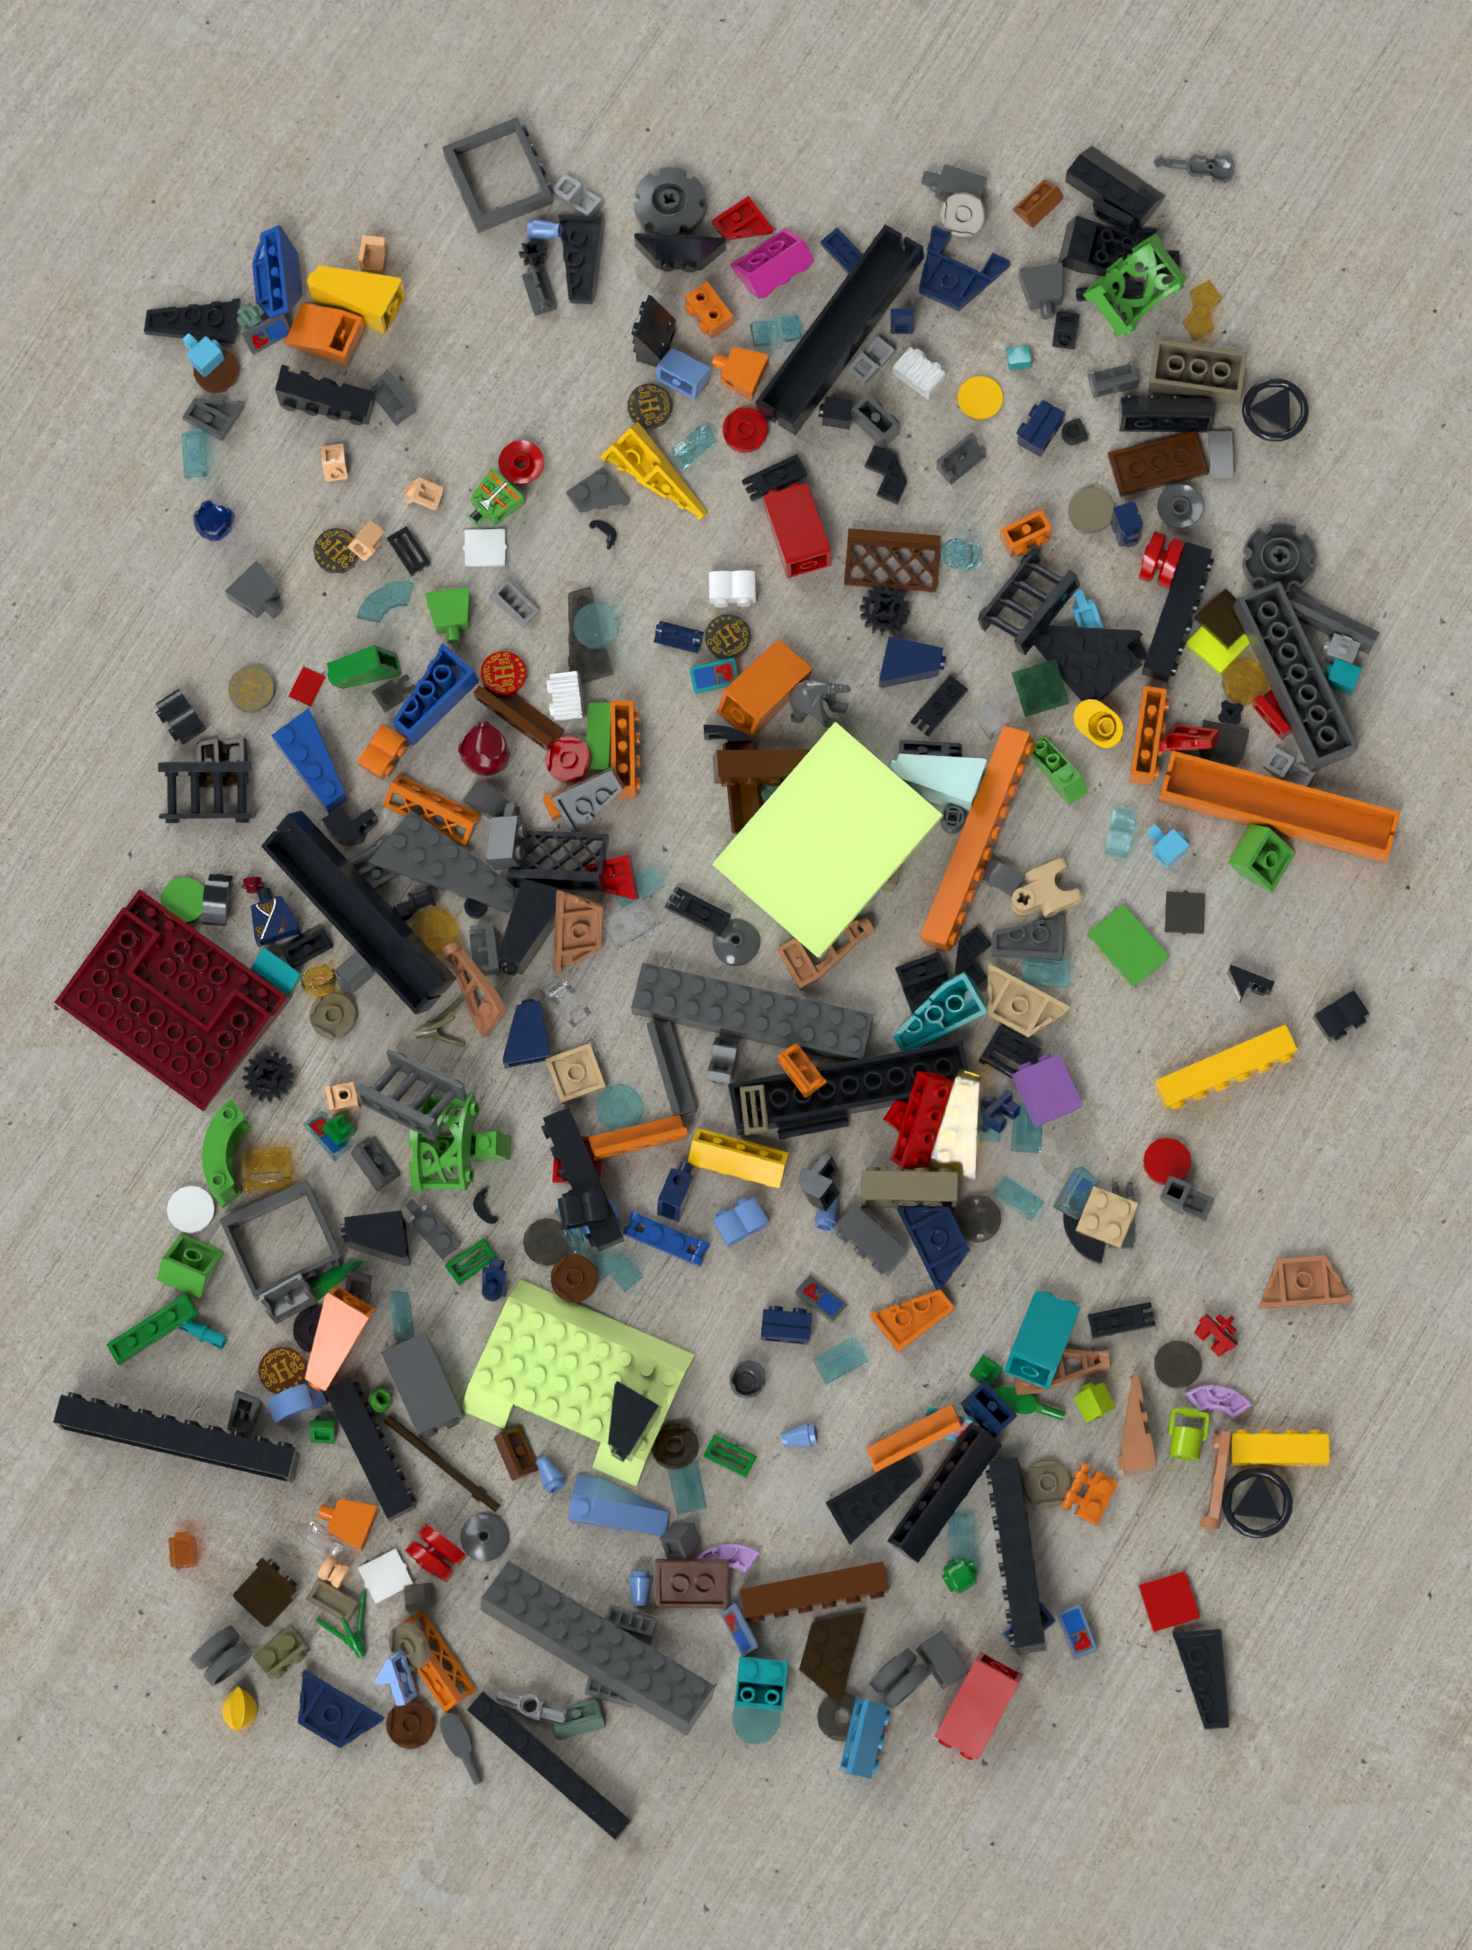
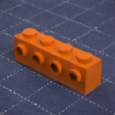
(1147, 737)
(623, 744)

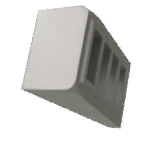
(507, 584)

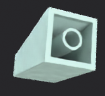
(942, 778)

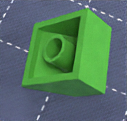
(1261, 857)
(189, 1265)

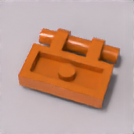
(1095, 1497)

